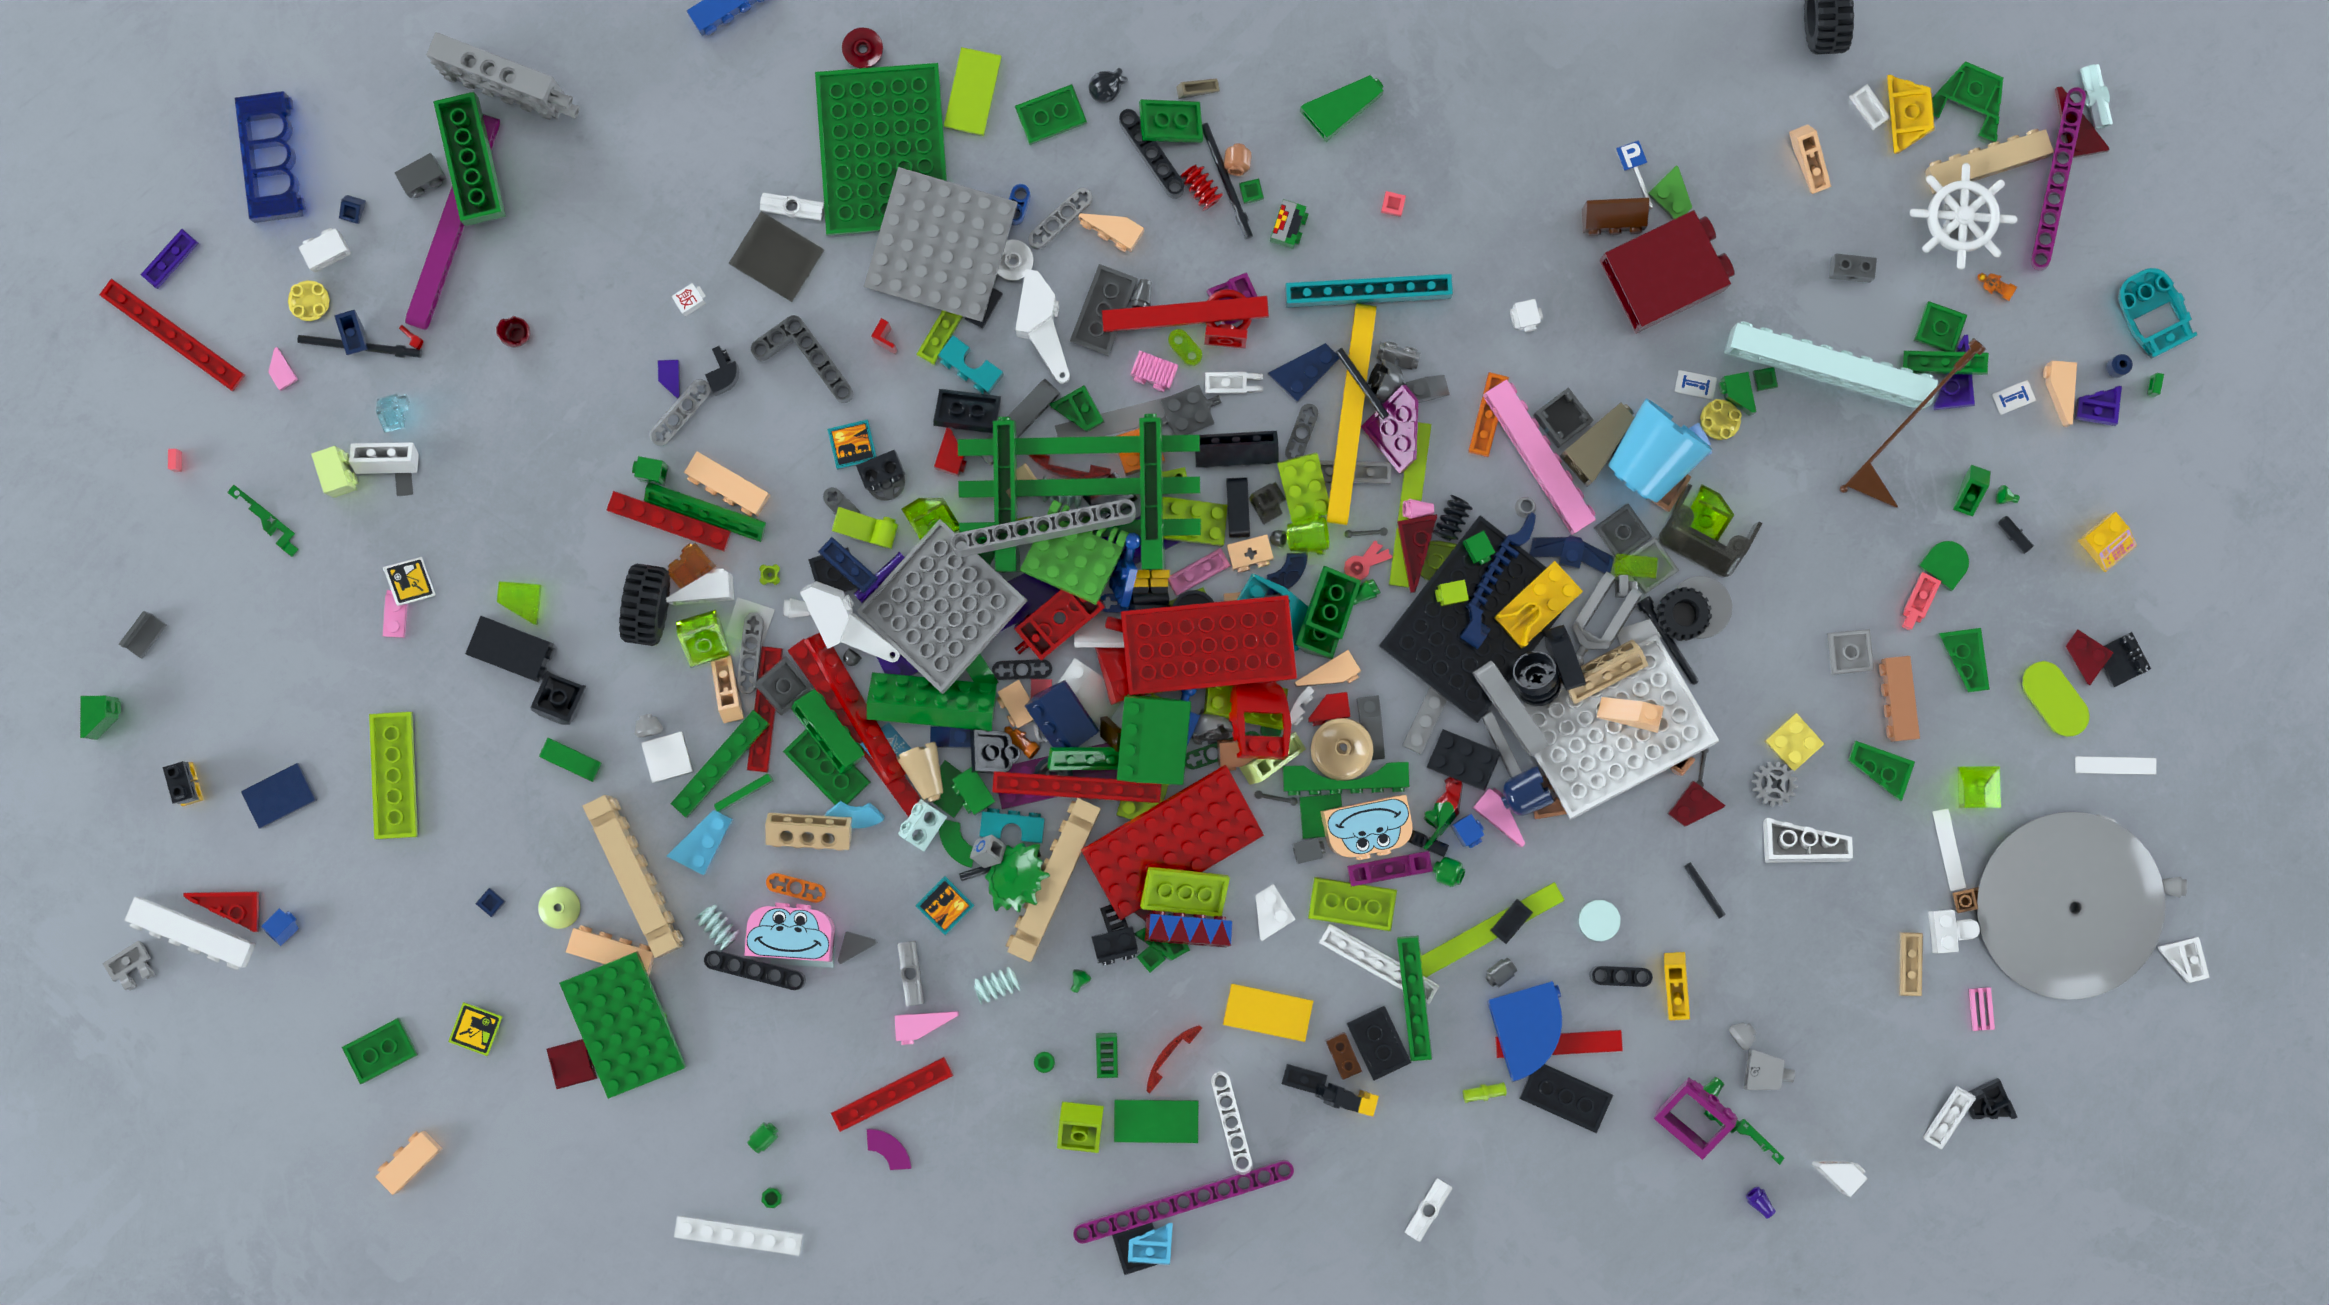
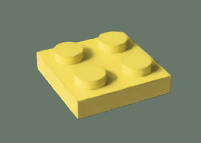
(1794, 742)

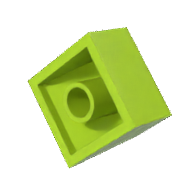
(1080, 1127)

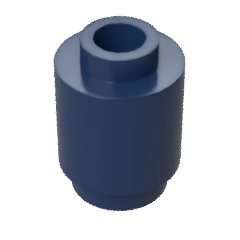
(2114, 368)

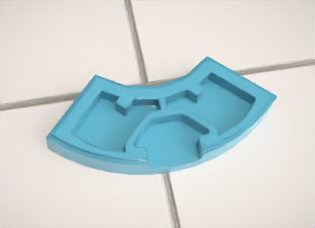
(862, 816)

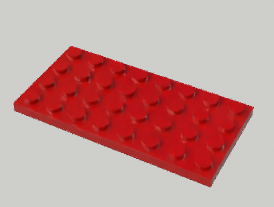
(1208, 645)
(1179, 833)

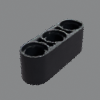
(1238, 507)
(1631, 976)

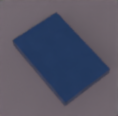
(278, 795)

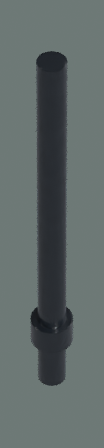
(1241, 217)
(398, 350)

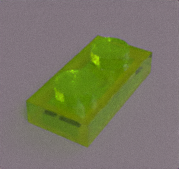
(1635, 566)

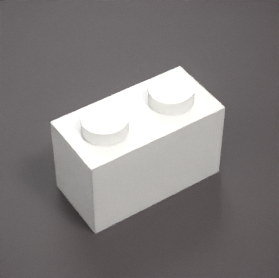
(324, 249)

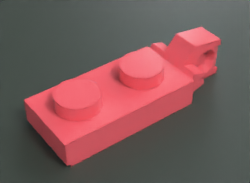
(1920, 600)

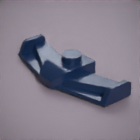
(1572, 552)

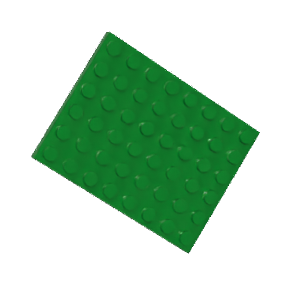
(869, 129)

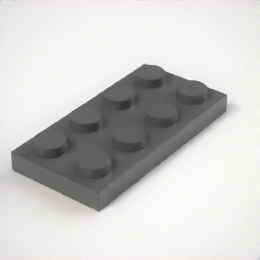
(1107, 292)

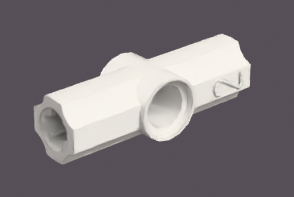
(805, 208)
(1420, 1221)

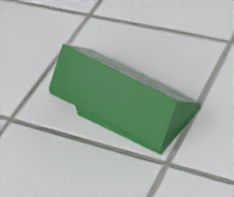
(1328, 613)

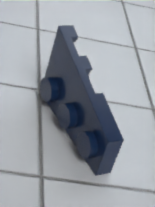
(1305, 371)

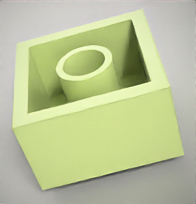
(334, 471)

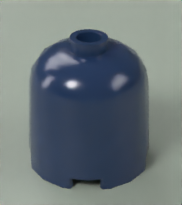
(1526, 793)

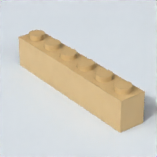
(1994, 159)

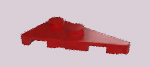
(236, 906)

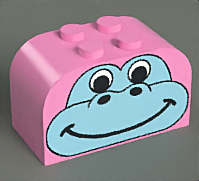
(790, 933)

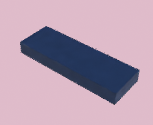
(847, 565)

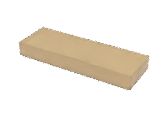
(1911, 964)

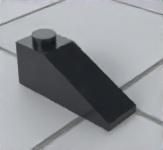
(1563, 653)

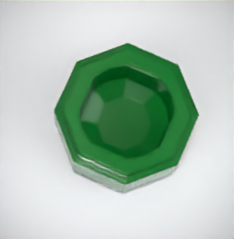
(771, 1197)

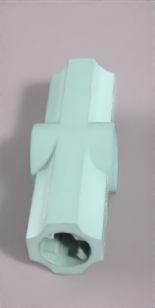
(2096, 96)

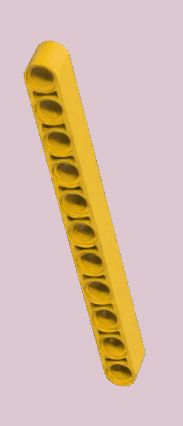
(1351, 416)

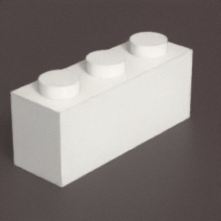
(383, 458)

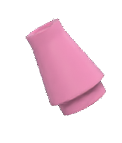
(1415, 509)

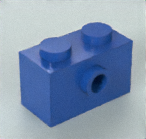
(1468, 831)

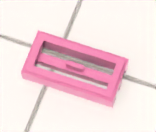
(1990, 1015)

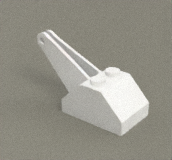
(1036, 323)
(838, 623)

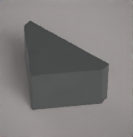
(853, 945)

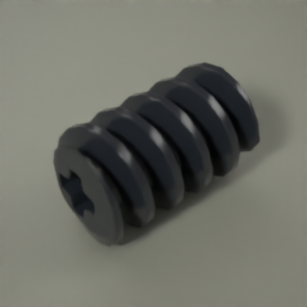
(1452, 518)

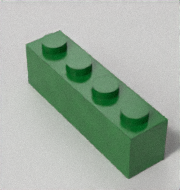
(828, 731)

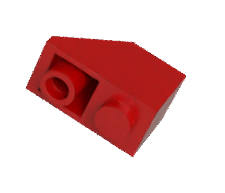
(1330, 708)

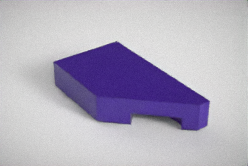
(670, 375)

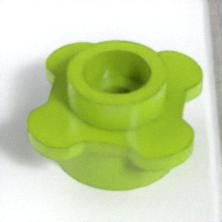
(769, 569)

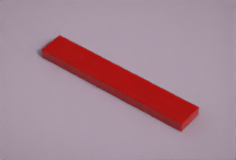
(761, 749)
(1582, 1043)
(892, 1094)

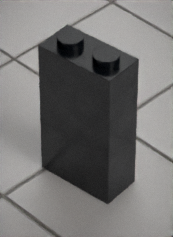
(510, 649)

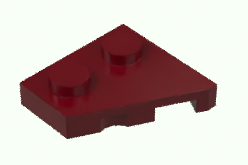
(2088, 655)
(1694, 805)

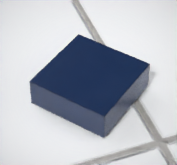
(490, 902)

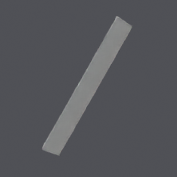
(1115, 421)

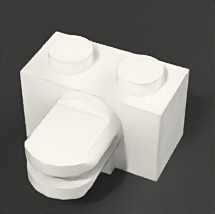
(1947, 931)

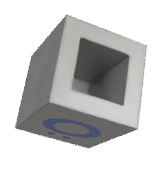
(988, 851)

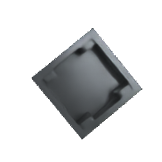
(1563, 417)

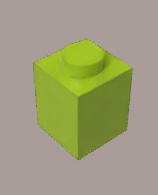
(1452, 593)

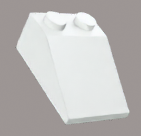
(707, 589)
(1090, 690)

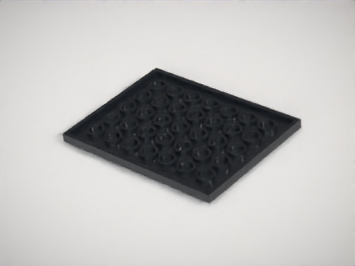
(1429, 634)

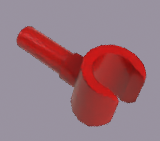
(415, 342)

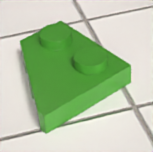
(1672, 194)

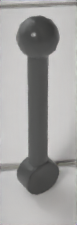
(1383, 531)
(1704, 753)
(1293, 801)

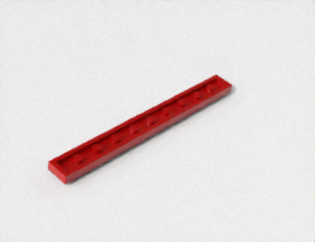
(900, 788)

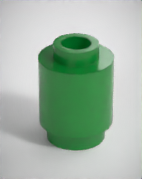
(763, 1137)

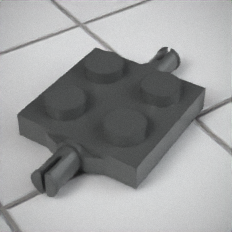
(1188, 411)

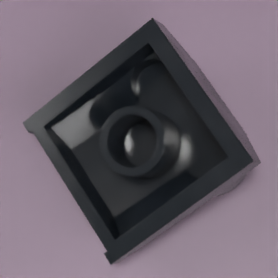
(557, 699)

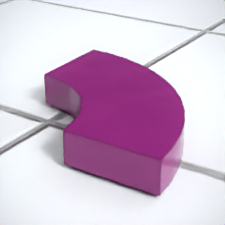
(889, 1147)

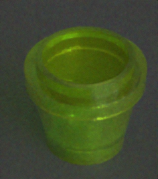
(1309, 535)

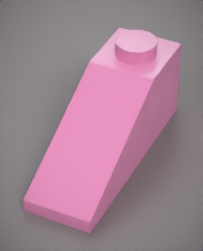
(1493, 810)
(914, 1026)

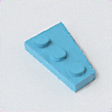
(702, 843)

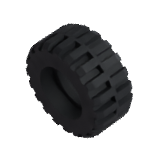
(1829, 25)
(644, 604)

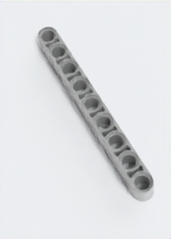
(1033, 524)

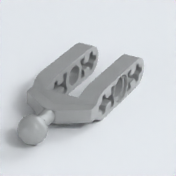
(1590, 641)

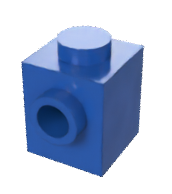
(280, 926)

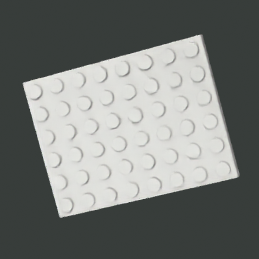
(1601, 758)

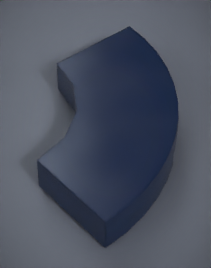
(1290, 571)

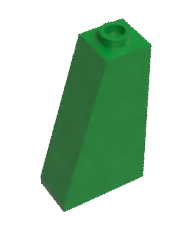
(1338, 108)

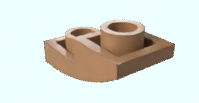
(1966, 900)

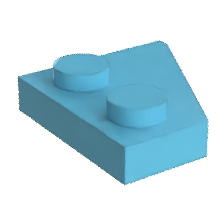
(1152, 1247)

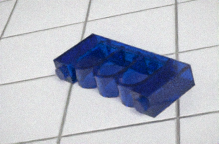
(260, 108)

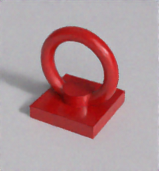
(1226, 334)

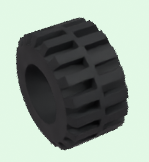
(1699, 605)

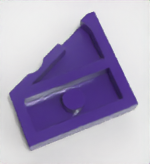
(2100, 407)

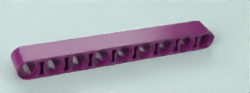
(2058, 169)

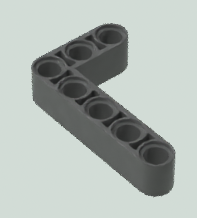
(809, 352)

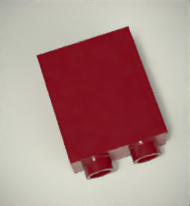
(1667, 270)

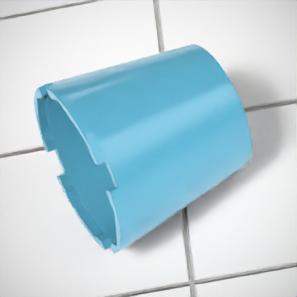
(1656, 452)

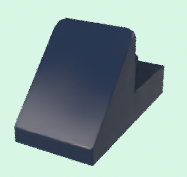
(351, 332)

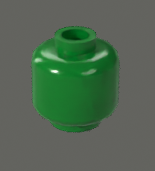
(1449, 872)

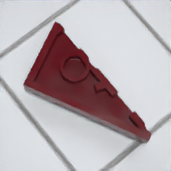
(2088, 139)
(1415, 539)

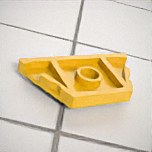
(1910, 112)

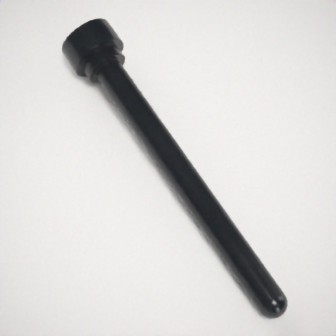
(1646, 605)

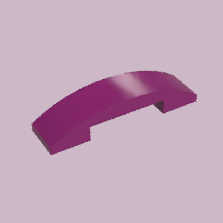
(1389, 868)

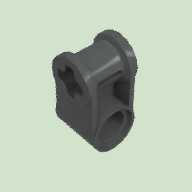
(841, 501)

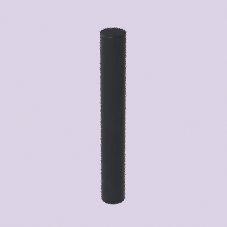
(1704, 890)

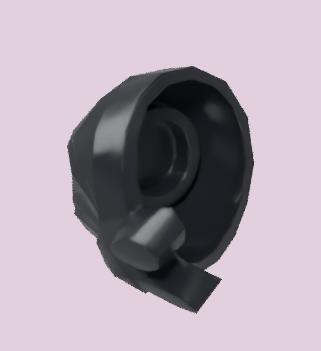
(1106, 85)

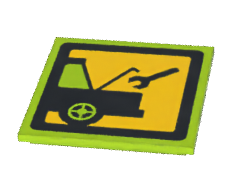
(475, 1029)

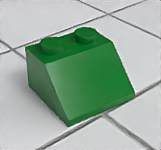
(97, 715)

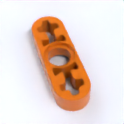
(782, 878)

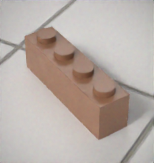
(1900, 699)

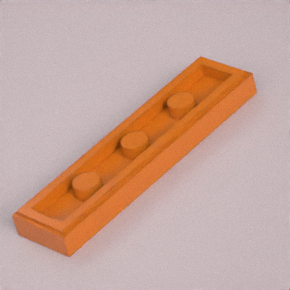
(1486, 420)

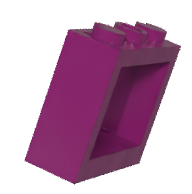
(1682, 1131)

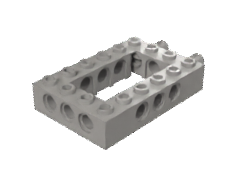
(472, 65)

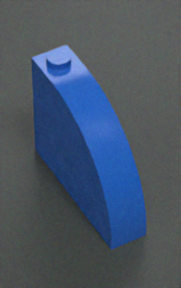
(1527, 1027)

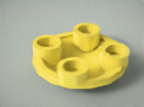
(308, 300)
(1720, 419)

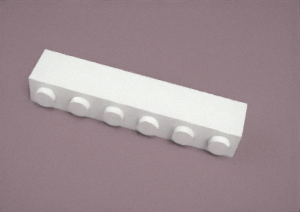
(190, 932)

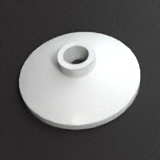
(1024, 257)

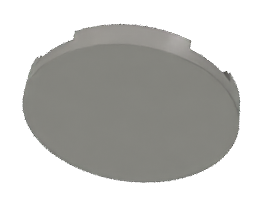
(1718, 599)

